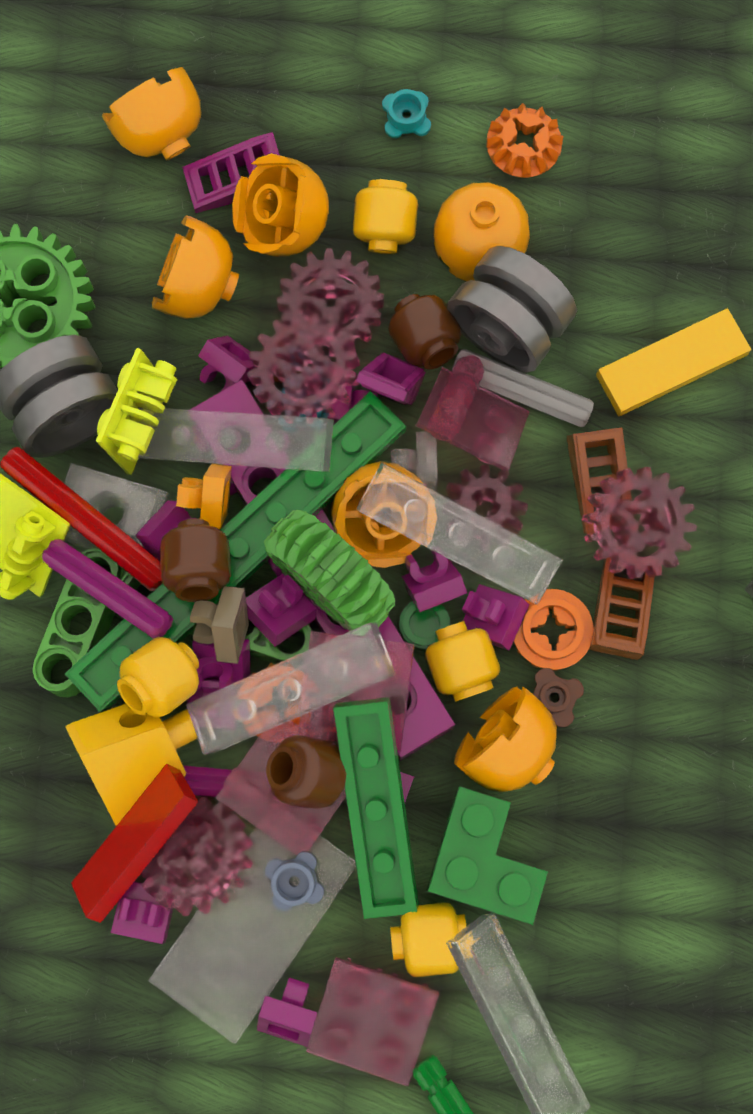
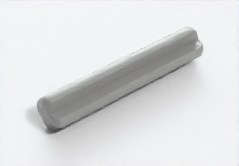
(533, 391)

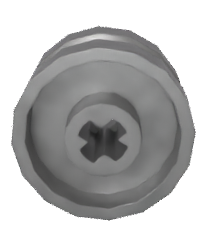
(512, 308)
(55, 395)

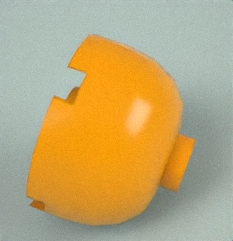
(156, 116)
(280, 206)
(476, 221)
(196, 272)
(371, 539)
(511, 744)

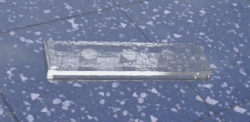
(242, 439)
(459, 533)
(291, 688)
(516, 1019)

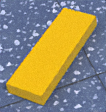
(673, 362)

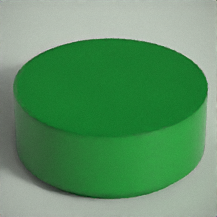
(420, 627)

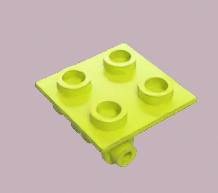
(124, 428)
(24, 534)

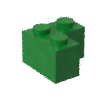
(468, 862)

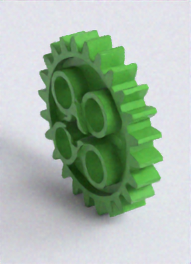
(20, 263)

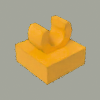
(208, 494)

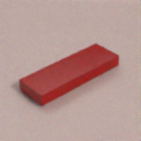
(134, 843)

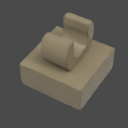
(222, 623)

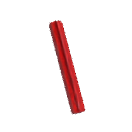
(83, 517)

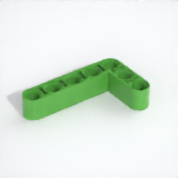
(61, 644)

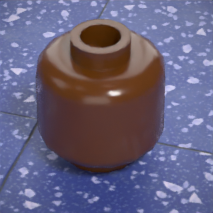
(425, 331)
(195, 560)
(306, 772)

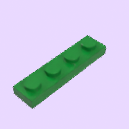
(376, 807)

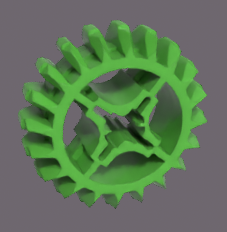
(329, 571)

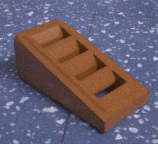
(580, 463)
(614, 644)

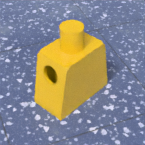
(128, 752)

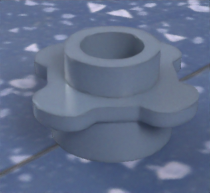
(288, 895)

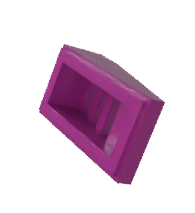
(227, 159)
(392, 378)

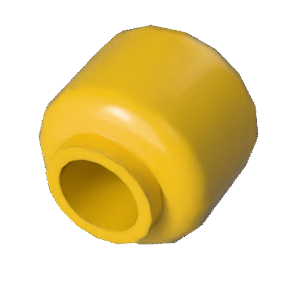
(385, 215)
(462, 661)
(158, 677)
(424, 937)

